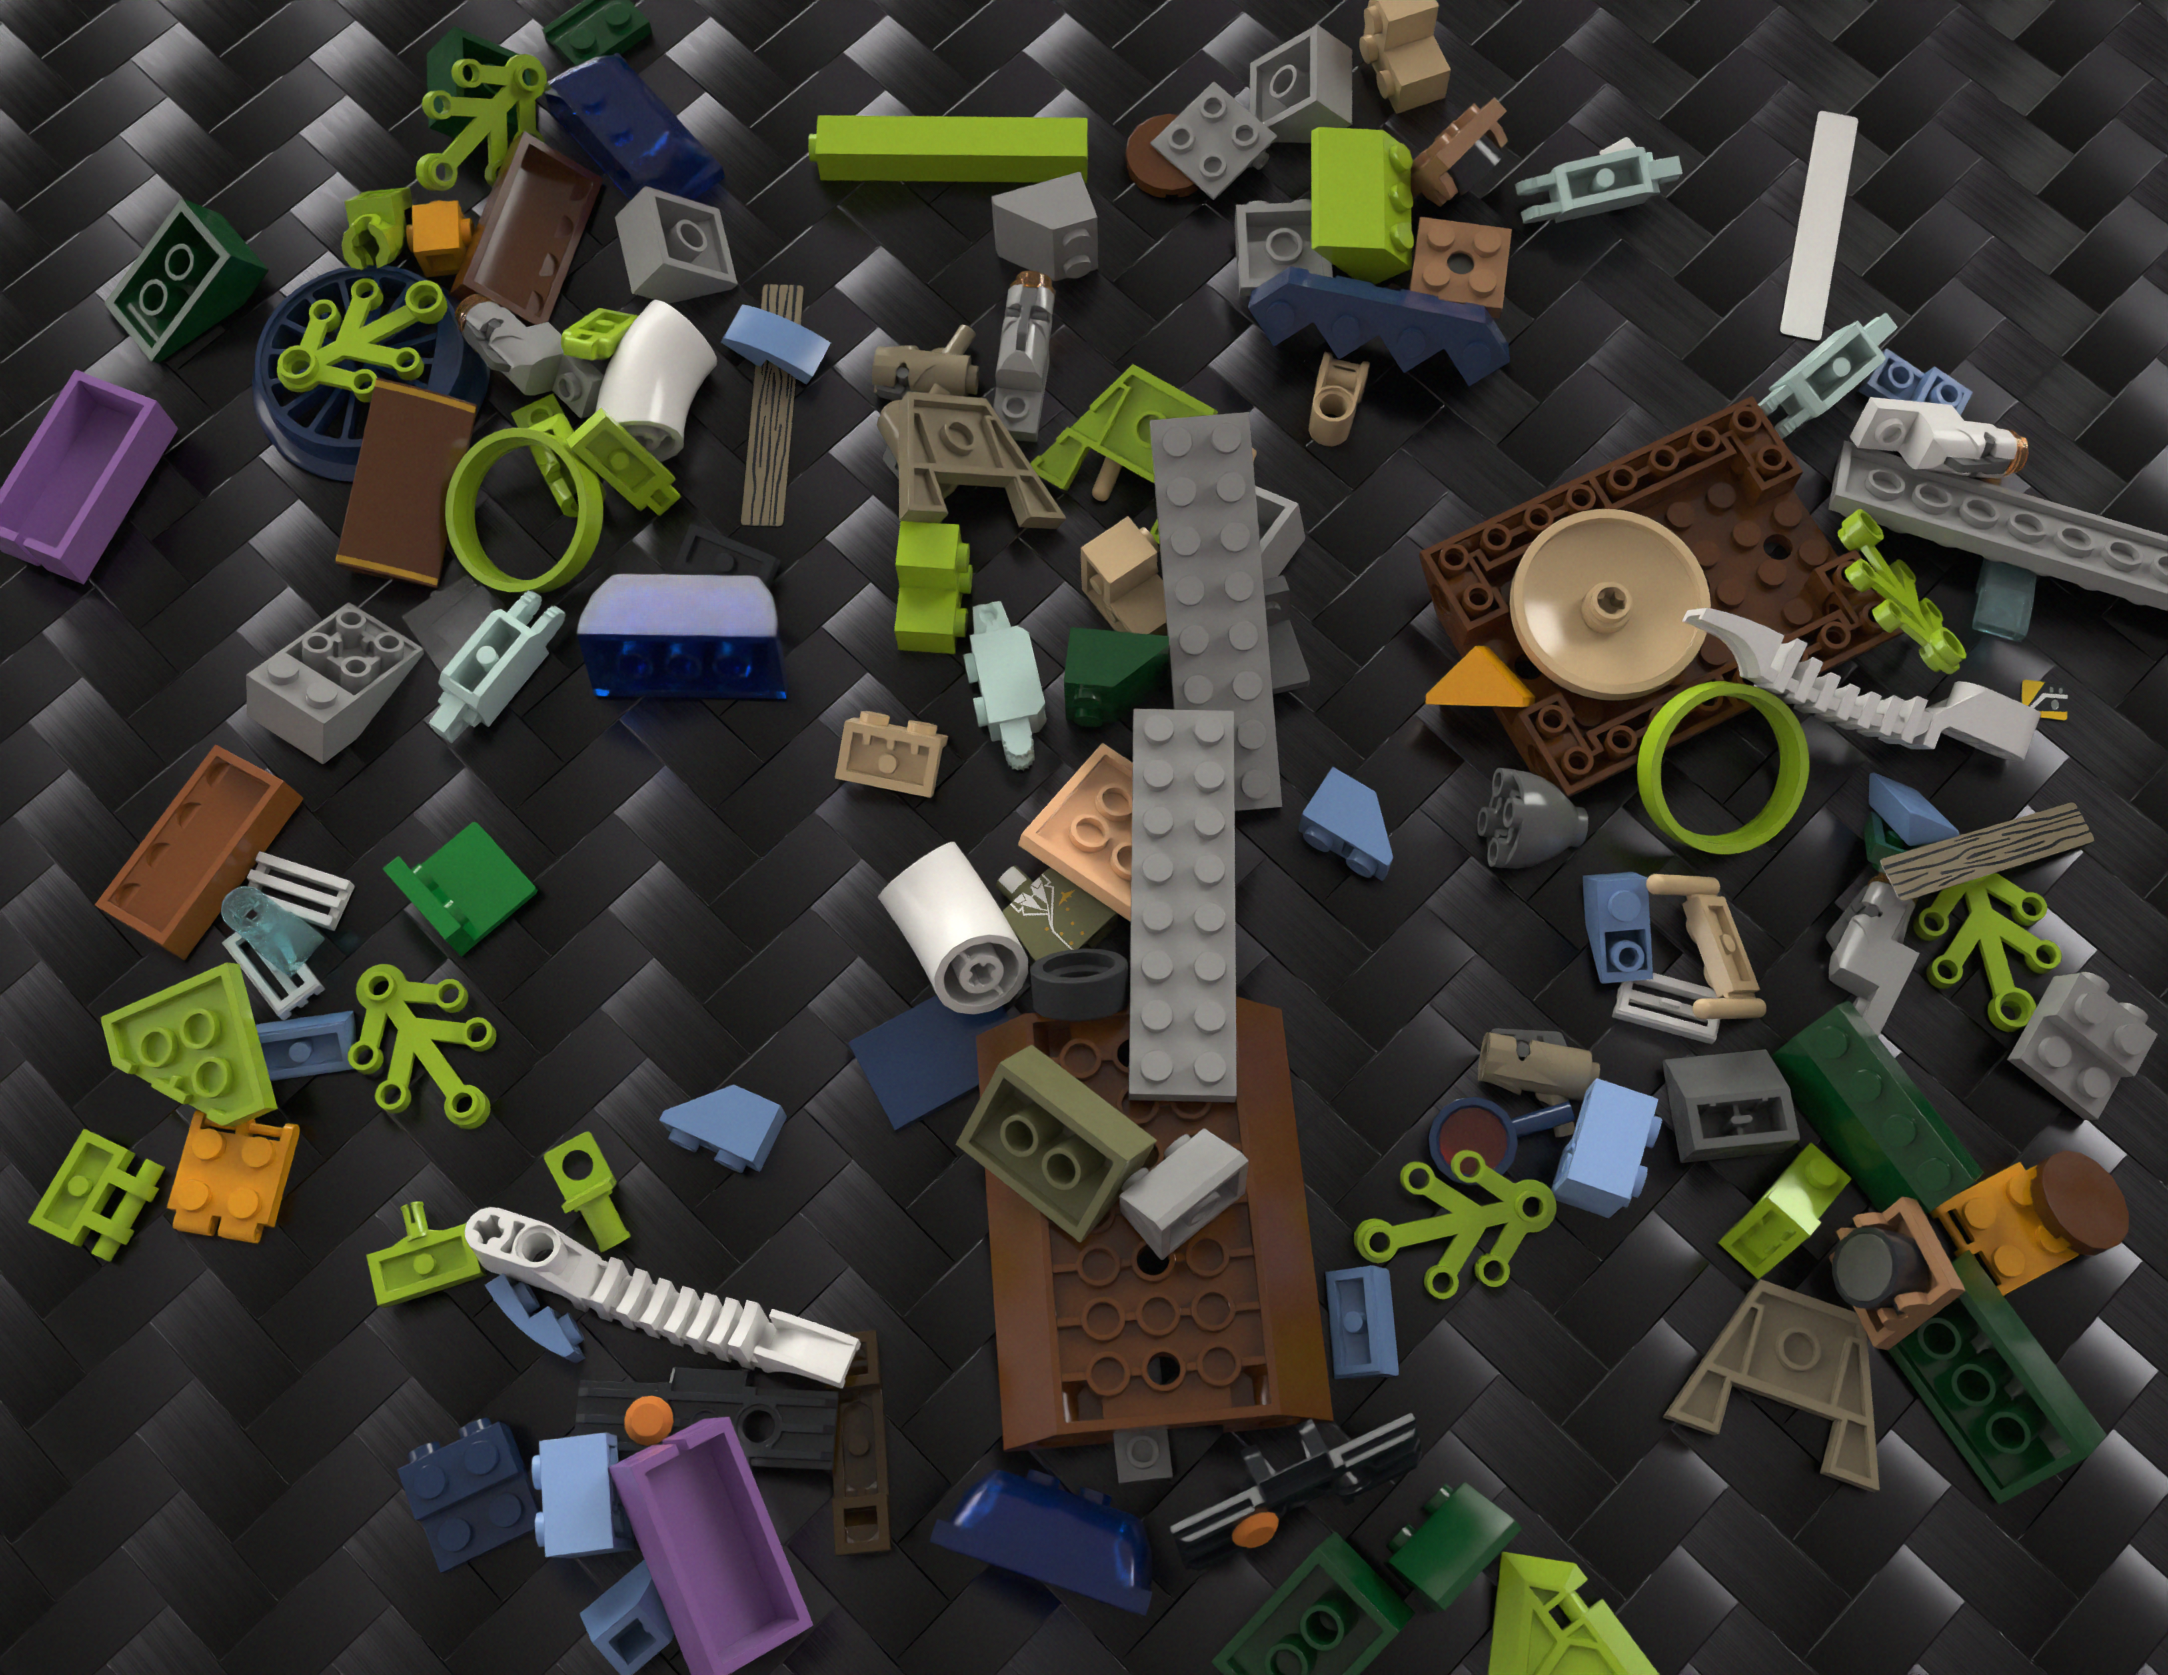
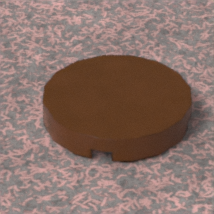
(1149, 167)
(2079, 1202)

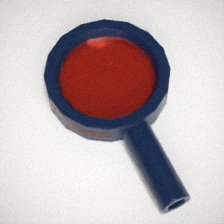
(1487, 1130)

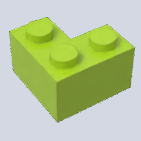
(931, 578)

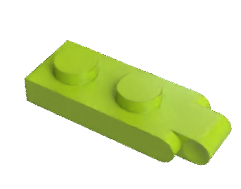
(596, 334)
(624, 463)

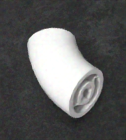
(656, 378)
(957, 932)

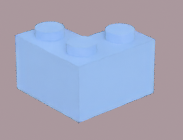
(1603, 1159)
(579, 1498)

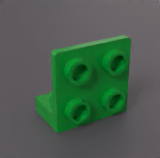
(464, 887)

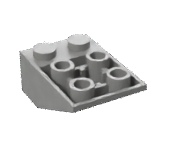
(330, 681)

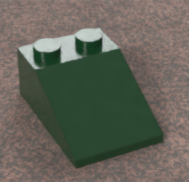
(185, 281)
(1320, 1621)

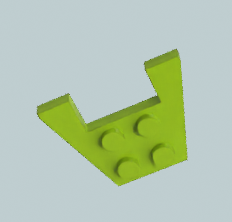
(1119, 428)

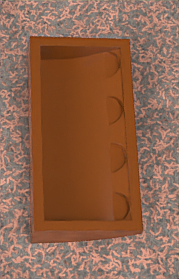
(199, 851)

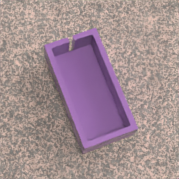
(81, 475)
(711, 1547)

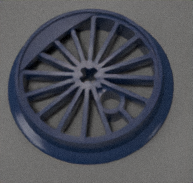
(453, 371)

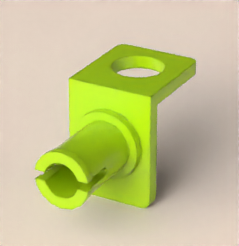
(591, 1193)

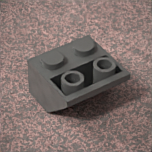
(1729, 1106)

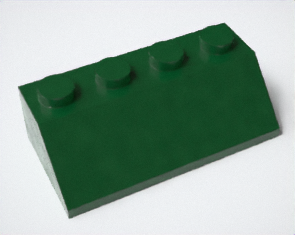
(1873, 1113)
(1996, 1389)

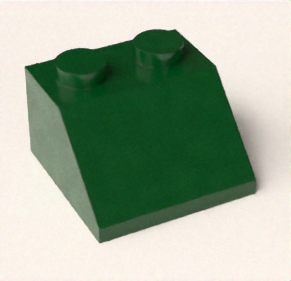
(440, 59)
(1111, 673)
(1449, 1545)

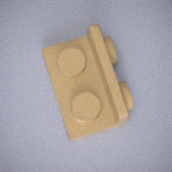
(890, 754)

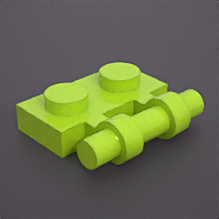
(85, 1186)

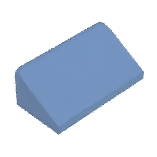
(1908, 812)
(307, 1045)
(1362, 1323)

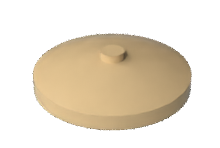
(1607, 603)

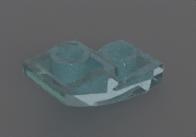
(2004, 600)

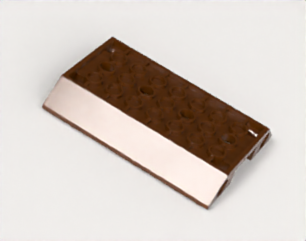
(1725, 495)
(1228, 1309)

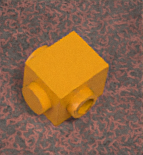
(439, 237)

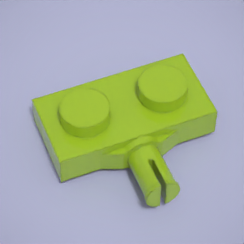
(422, 1261)

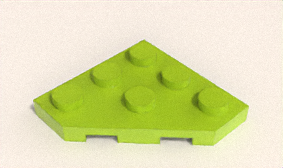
(196, 1046)

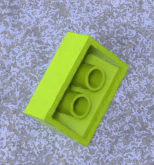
(1361, 202)

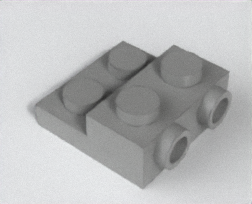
(1272, 240)
(2082, 1043)

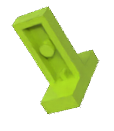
(1786, 1212)

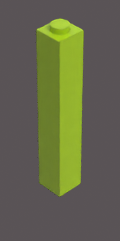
(949, 148)

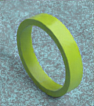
(462, 500)
(1790, 782)

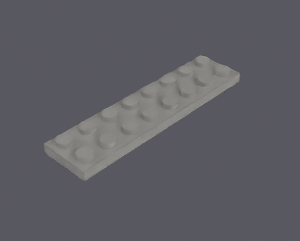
(2003, 525)
(1217, 588)
(1183, 907)

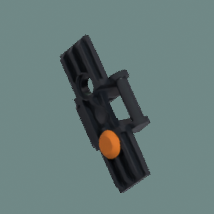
(653, 1411)
(1267, 1495)

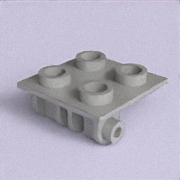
(1215, 141)

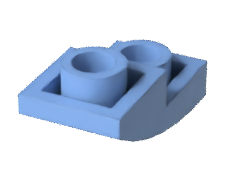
(769, 337)
(1902, 381)
(546, 1327)

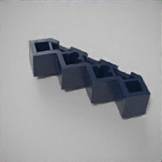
(1356, 311)

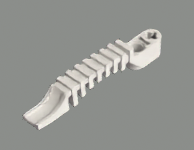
(1968, 715)
(790, 1344)

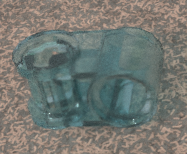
(274, 932)

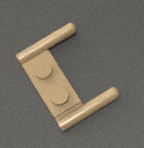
(1719, 944)

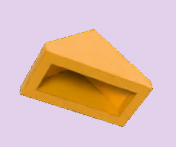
(1480, 681)

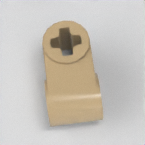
(1336, 393)

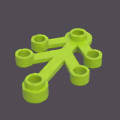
(488, 113)
(358, 341)
(1896, 584)
(1988, 929)
(416, 1038)
(1465, 1221)

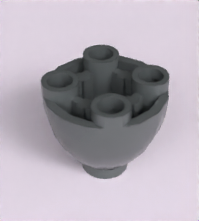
(1528, 820)

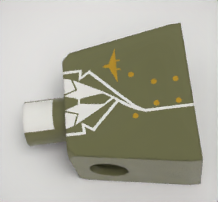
(1053, 913)

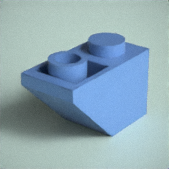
(1349, 822)
(1619, 926)
(729, 1122)
(629, 1621)

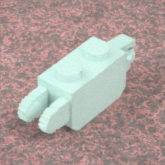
(1598, 184)
(1828, 373)
(493, 666)
(1008, 683)

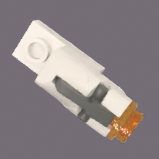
(1939, 439)

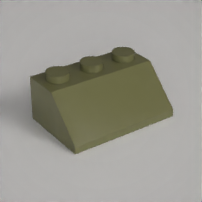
(1054, 1141)

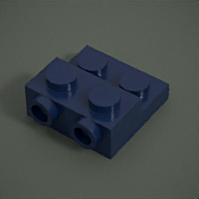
(470, 1493)

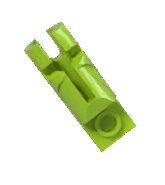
(376, 227)
(548, 417)

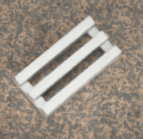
(337, 904)
(296, 996)
(1662, 1022)

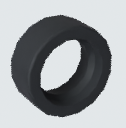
(1080, 984)

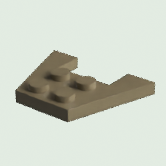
(964, 444)
(1801, 1357)

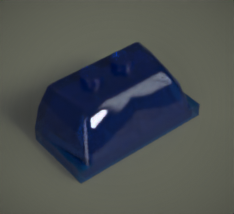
(630, 130)
(683, 637)
(1053, 1537)

